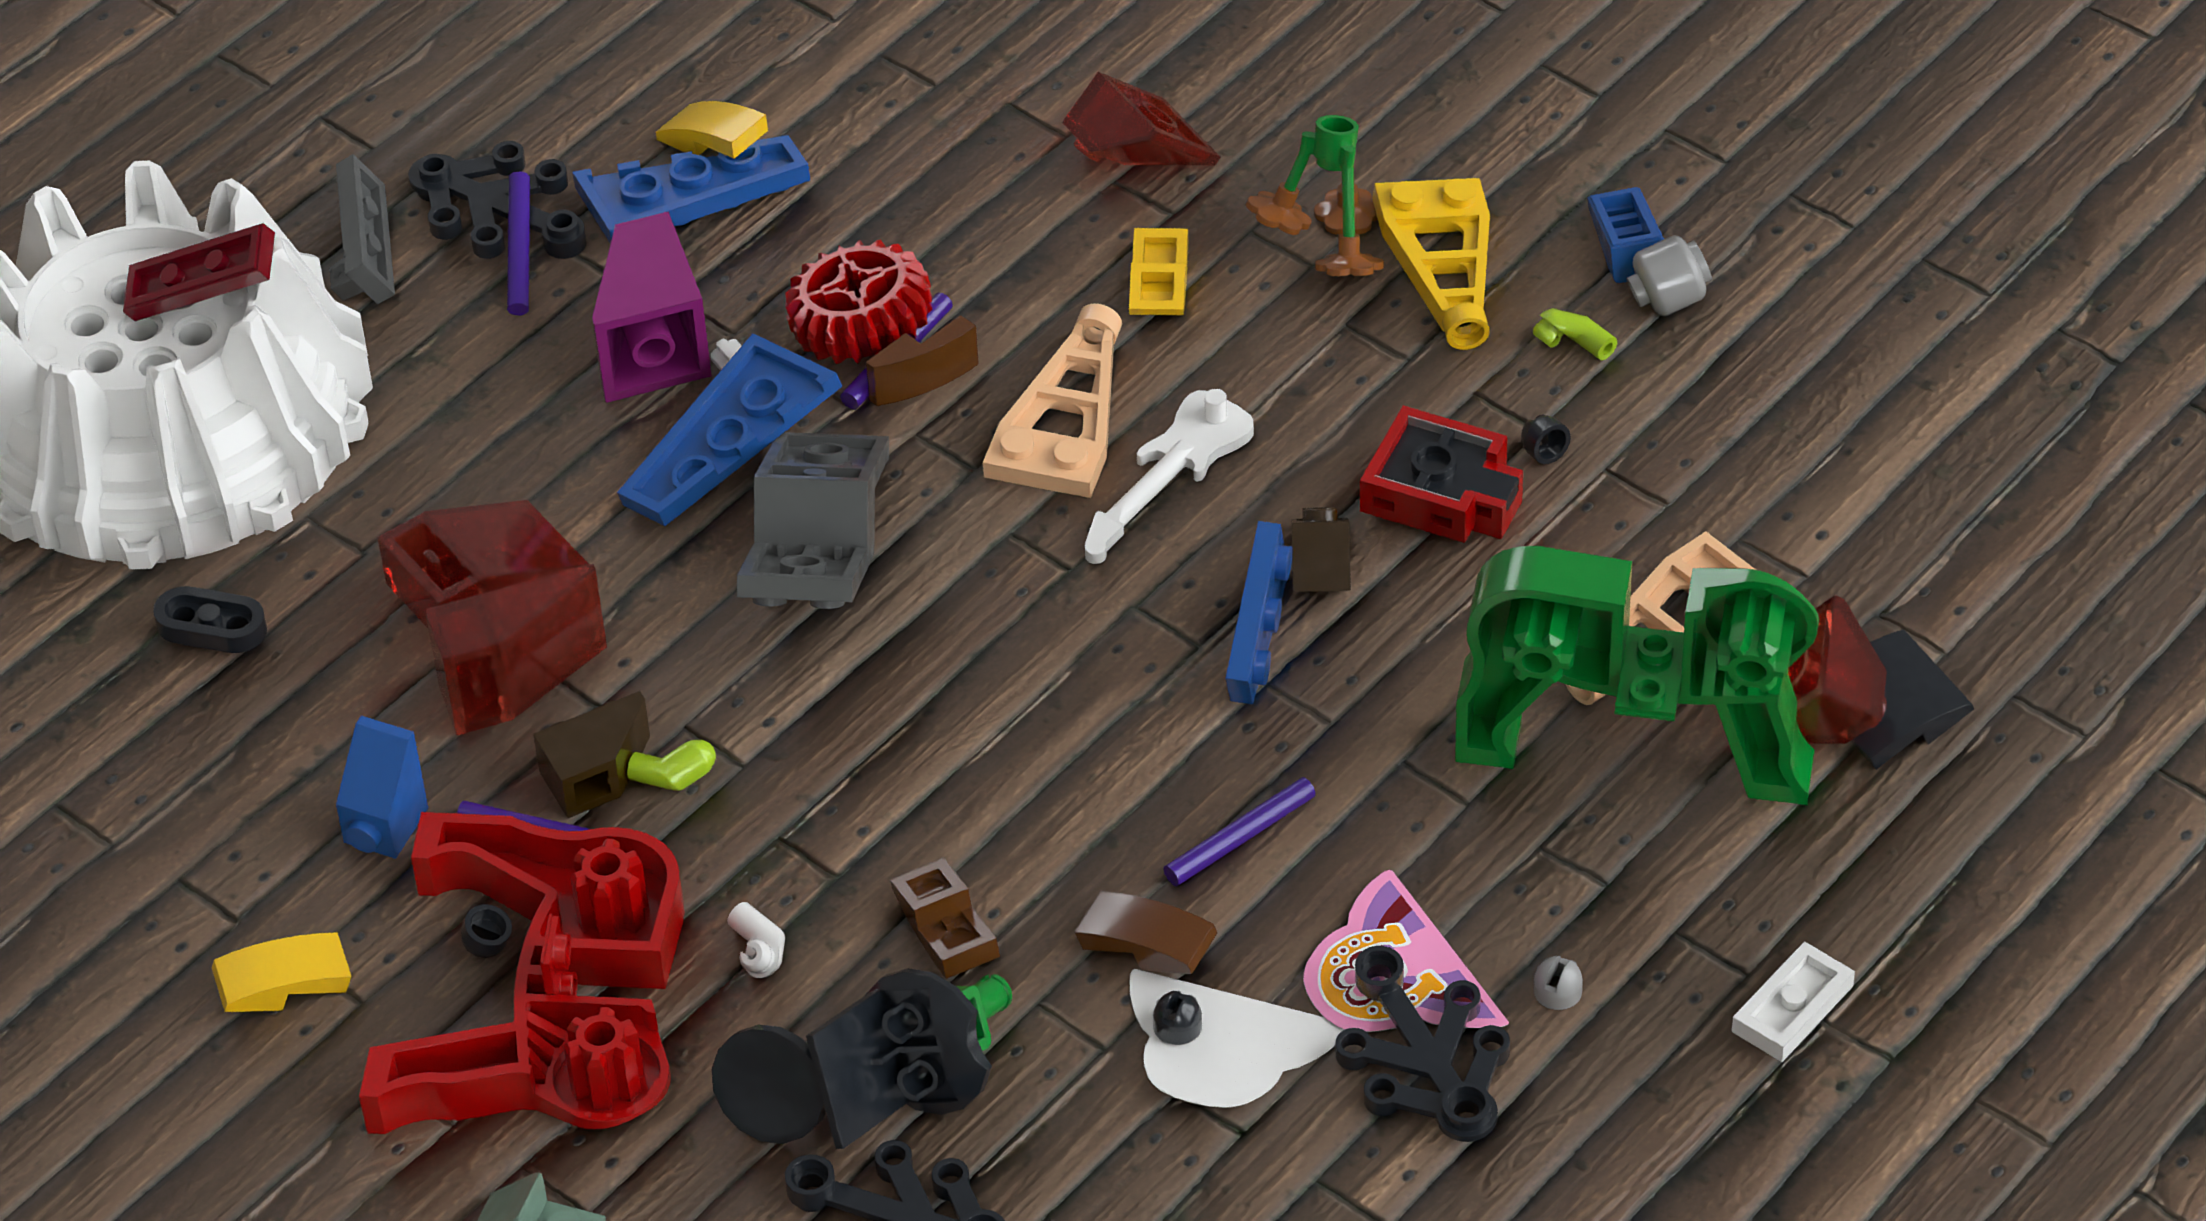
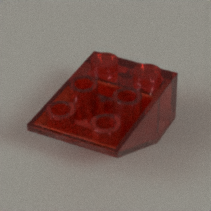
(471, 552)
(514, 645)

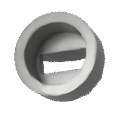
(1568, 988)

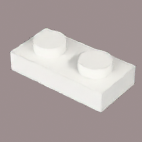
(1793, 1001)

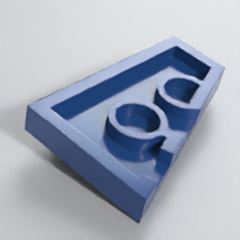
(1258, 613)

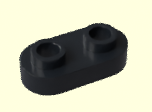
(210, 619)

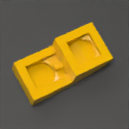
(714, 125)
(1158, 271)
(269, 971)

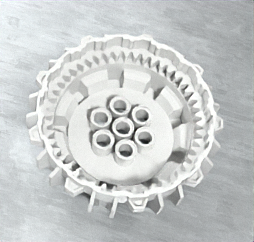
(175, 423)

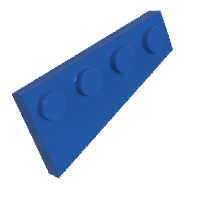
(691, 184)
(730, 422)

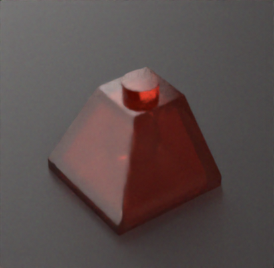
(1133, 127)
(1838, 679)

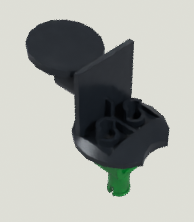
(896, 1046)

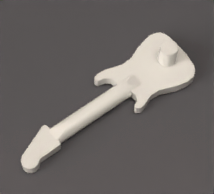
(1201, 433)

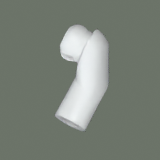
(764, 940)

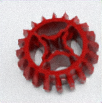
(858, 301)

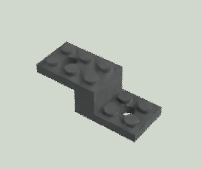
(813, 519)

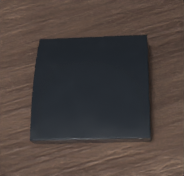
(1917, 697)

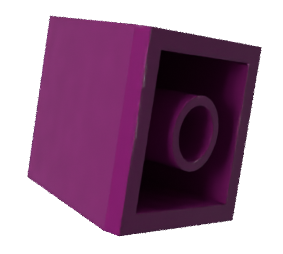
(648, 312)

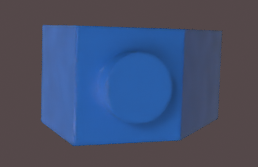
(381, 788)

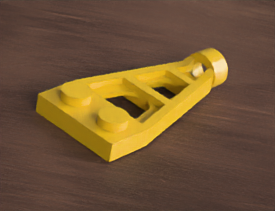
(1441, 207)

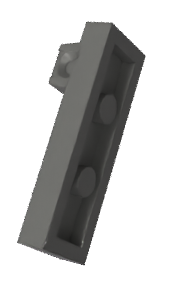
(365, 235)

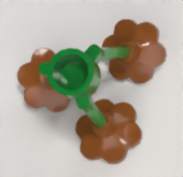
(1344, 209)

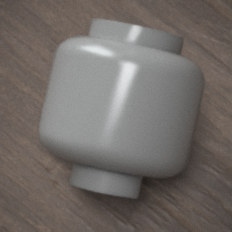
(1669, 275)

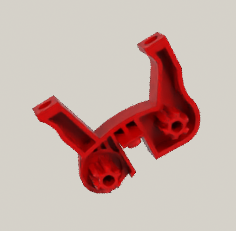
(601, 915)

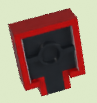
(1442, 477)

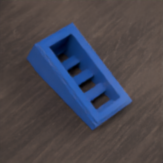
(1625, 233)

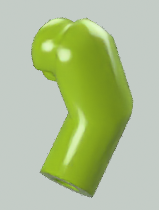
(1578, 328)
(675, 769)

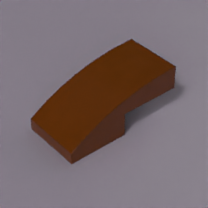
(915, 368)
(944, 919)
(1155, 932)

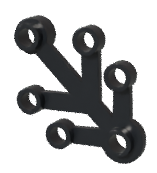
(441, 177)
(1425, 1054)
(913, 1205)

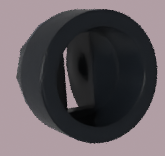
(1551, 433)
(485, 930)
(1187, 1021)

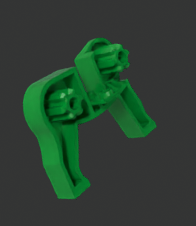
(1566, 620)

